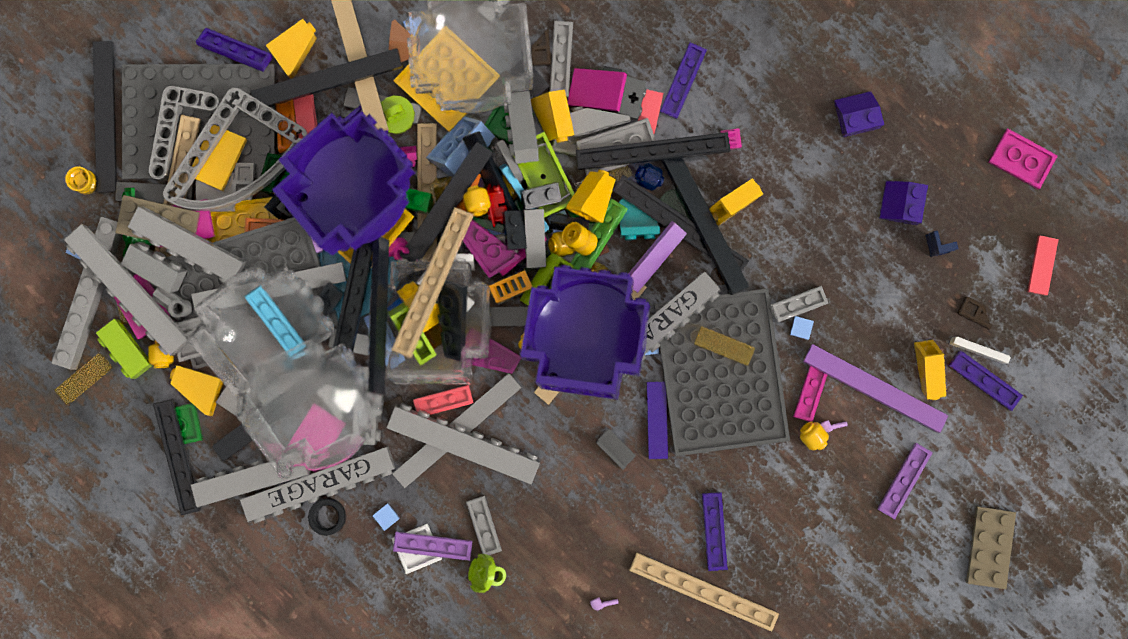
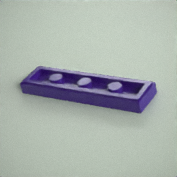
(234, 49)
(683, 80)
(985, 380)
(657, 420)
(714, 531)

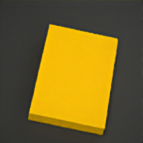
(222, 159)

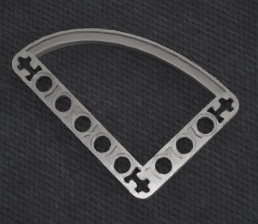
(214, 139)

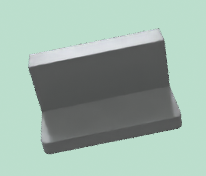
(616, 449)

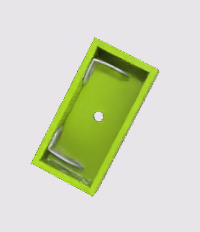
(550, 166)

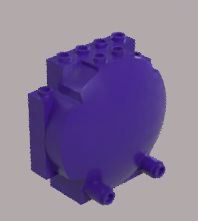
(345, 182)
(585, 332)

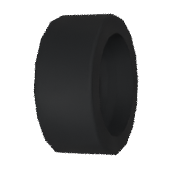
(312, 516)

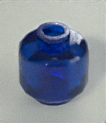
(649, 176)

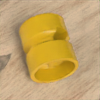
(81, 180)
(579, 238)

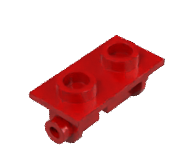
(495, 211)

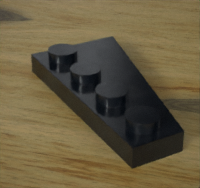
(453, 317)

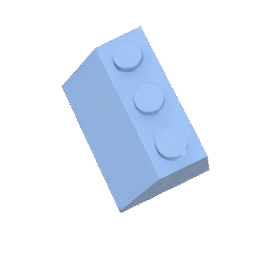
(452, 150)

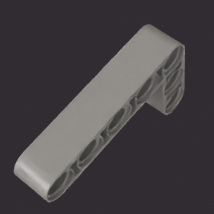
(163, 123)

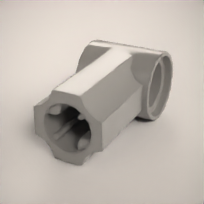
(171, 302)

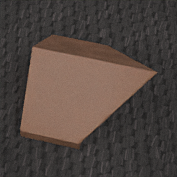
(398, 40)

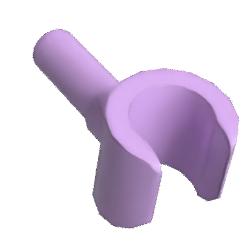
(828, 427)
(597, 604)

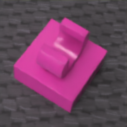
(734, 138)
(411, 152)
(398, 246)

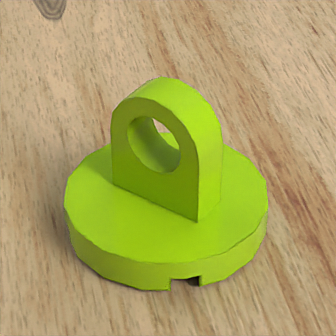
(398, 114)
(483, 572)

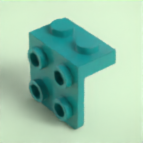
(637, 224)

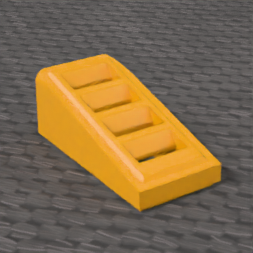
(496, 295)

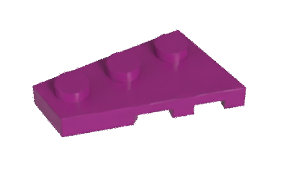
(488, 249)
(498, 358)

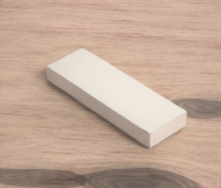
(980, 350)

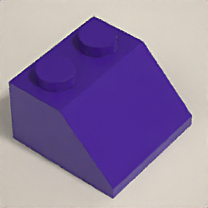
(858, 114)
(903, 202)

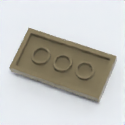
(183, 217)
(991, 547)

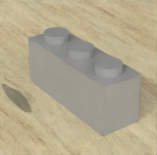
(154, 267)

